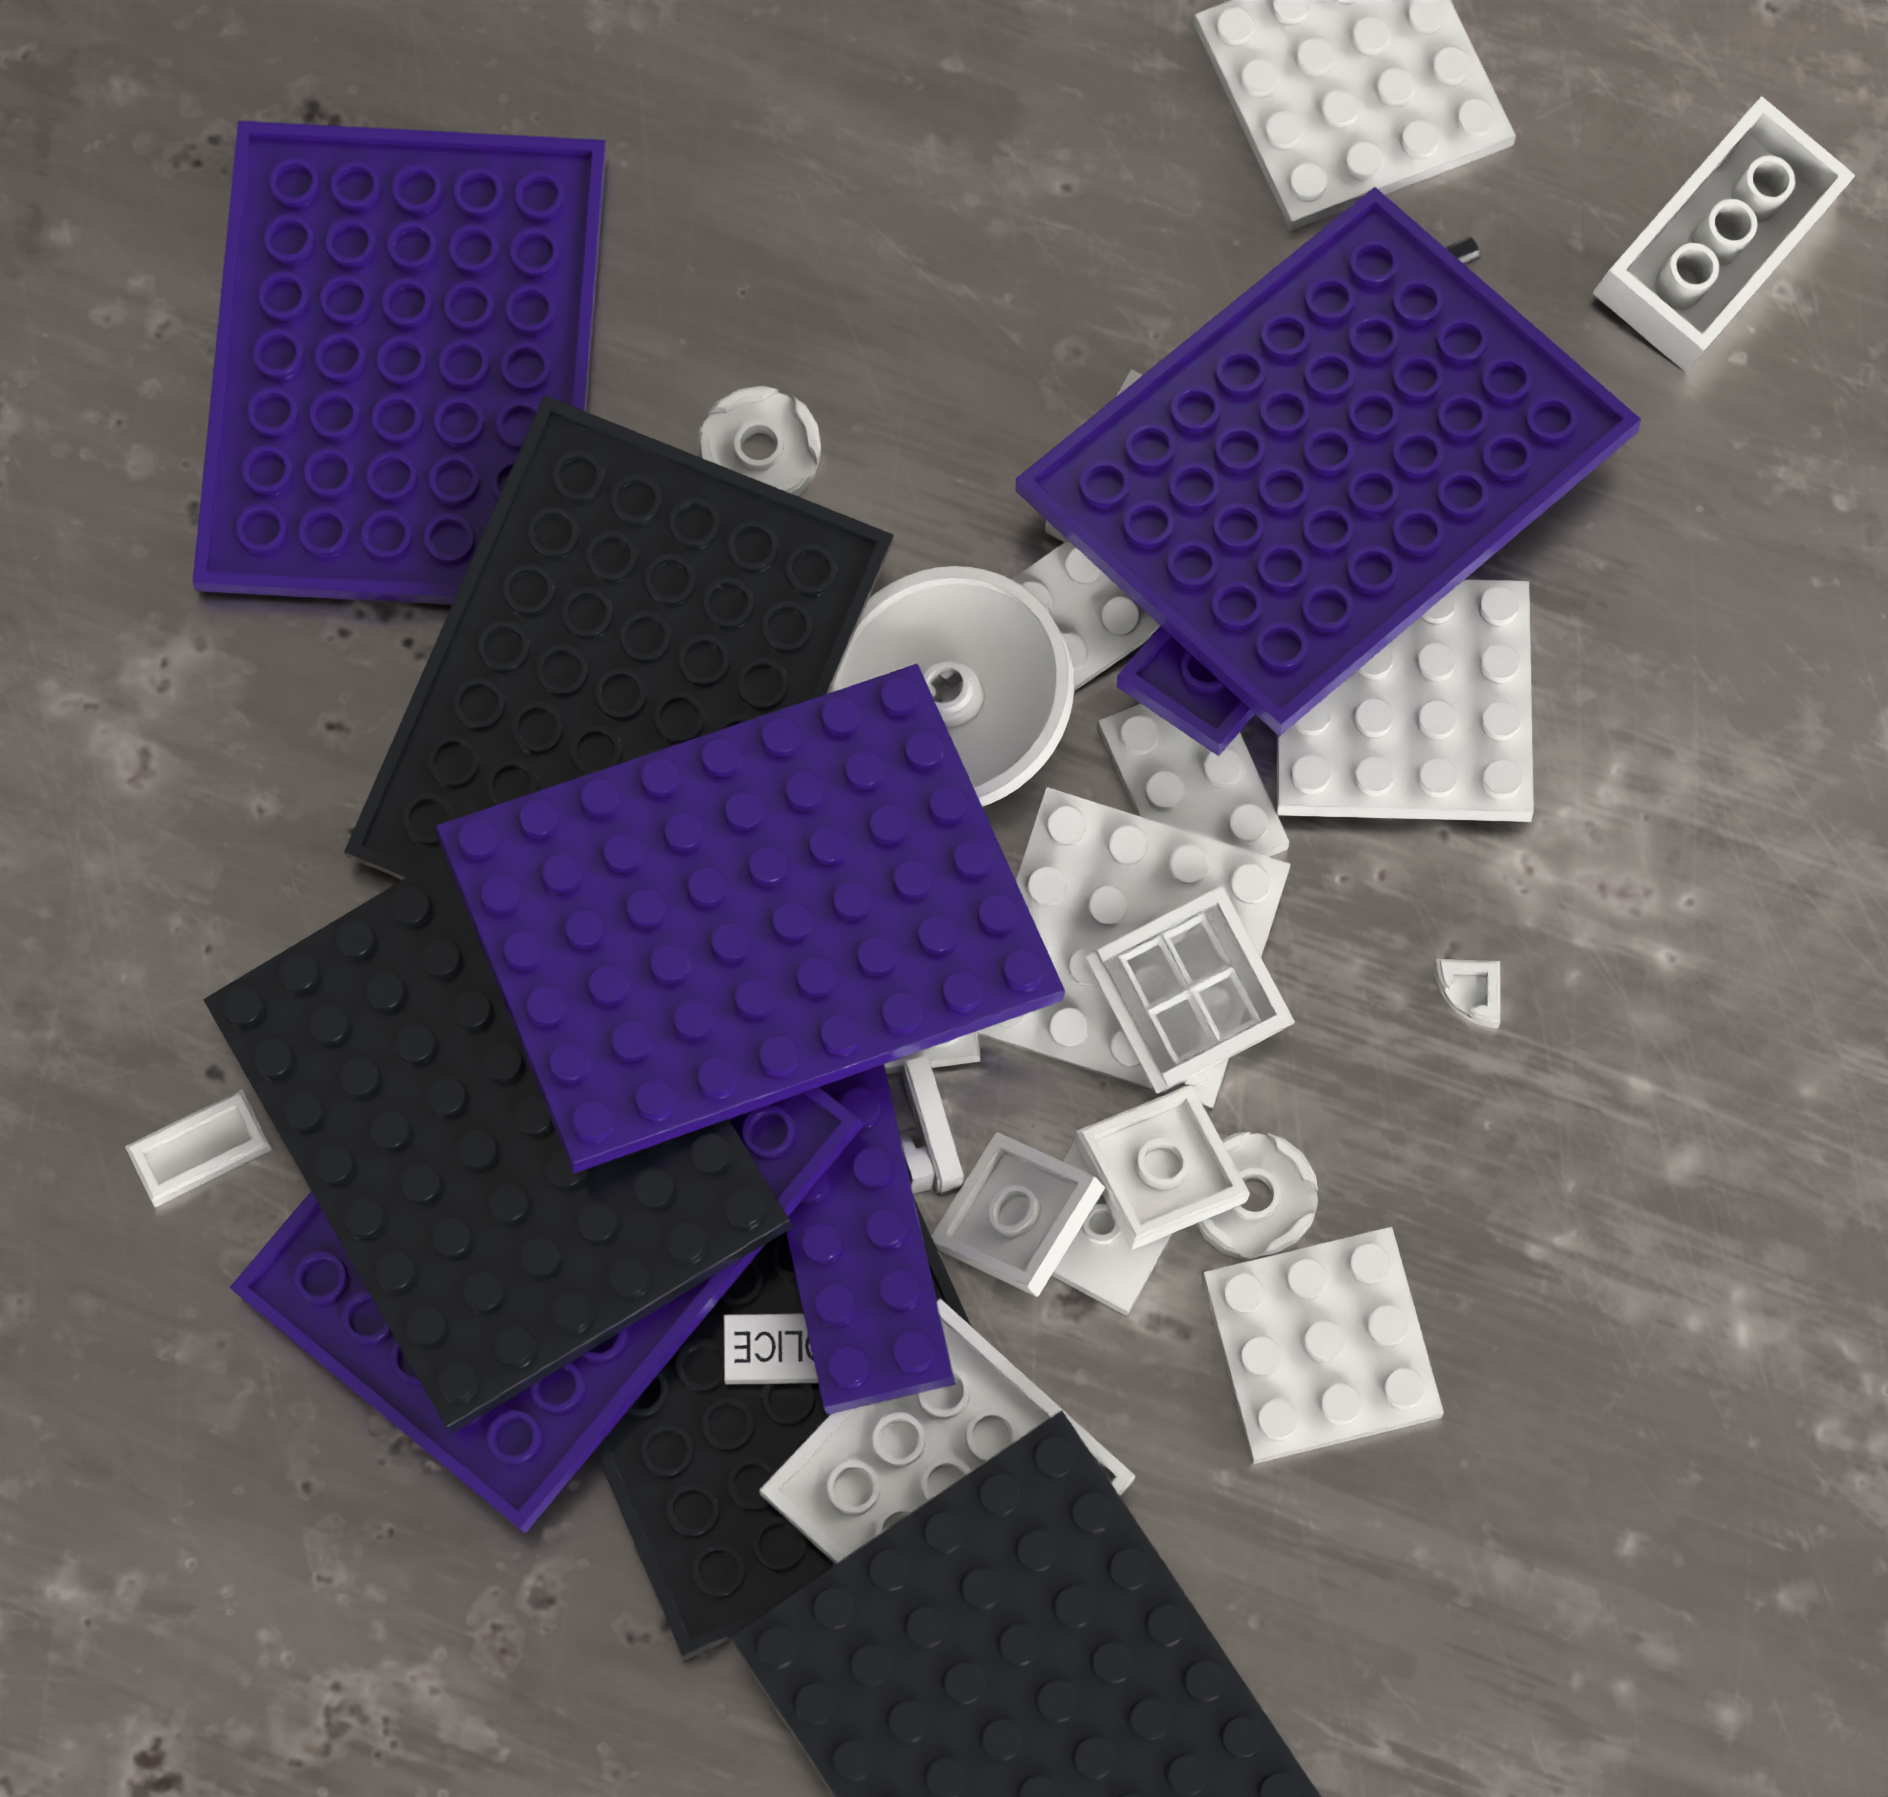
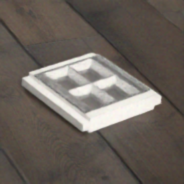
(1189, 989)

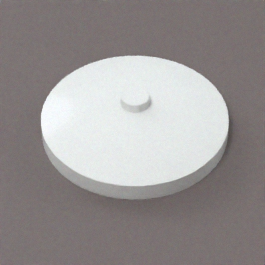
(987, 660)

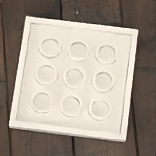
(1352, 95)
(1427, 722)
(1099, 877)
(896, 1454)

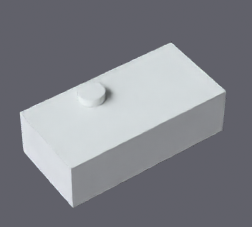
(1723, 234)

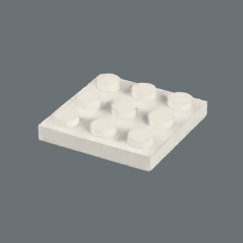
(1322, 1345)

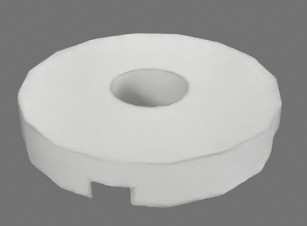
(766, 413)
(1293, 1204)

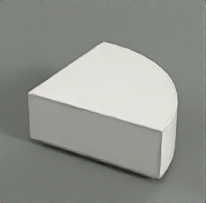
(1471, 989)
(918, 1161)

